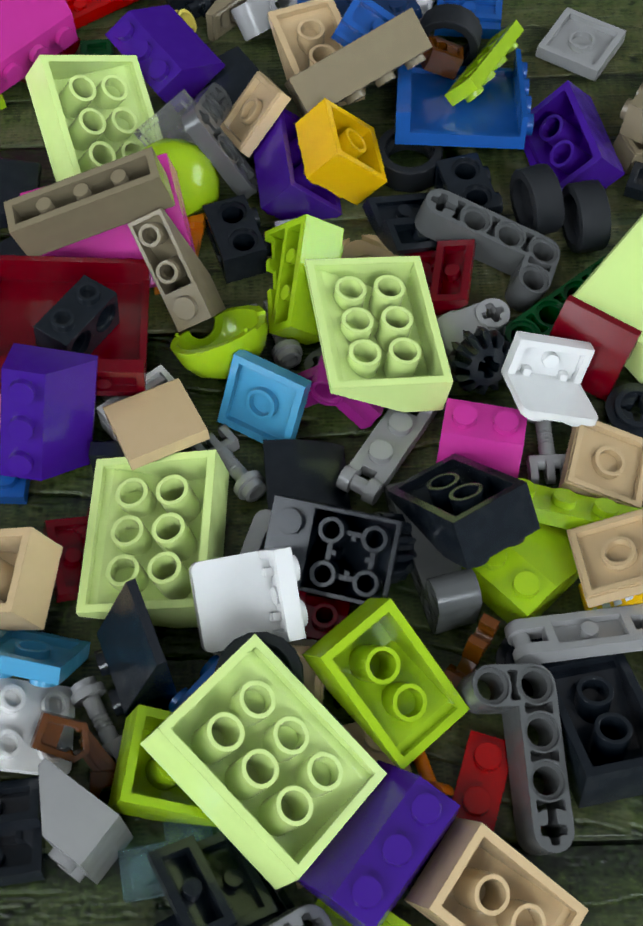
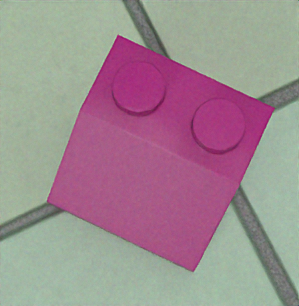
(483, 434)

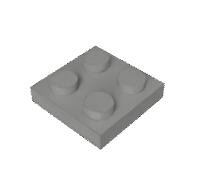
(580, 44)

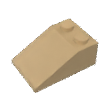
(305, 34)
(26, 577)
(486, 882)

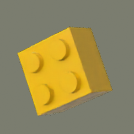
(340, 152)

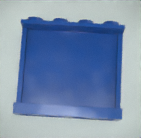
(492, 120)

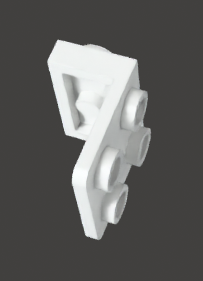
(547, 378)
(248, 595)
(19, 714)

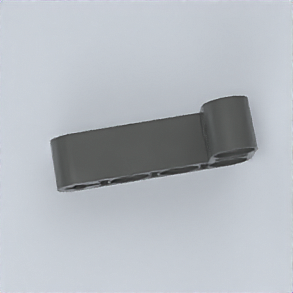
(499, 241)
(445, 590)
(524, 756)

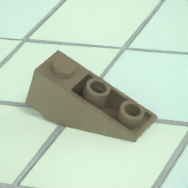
(176, 270)

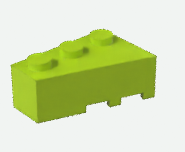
(290, 300)

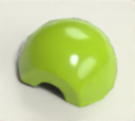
(195, 173)
(233, 330)

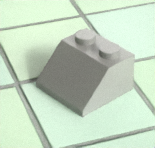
(78, 826)

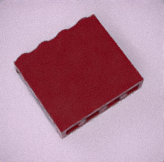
(37, 283)

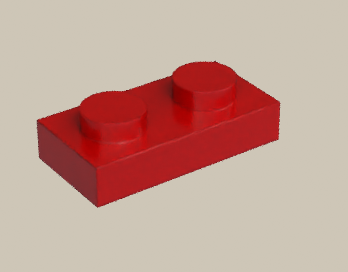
(481, 779)

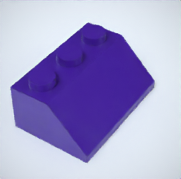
(166, 50)
(572, 139)
(281, 176)
(46, 411)
(381, 848)

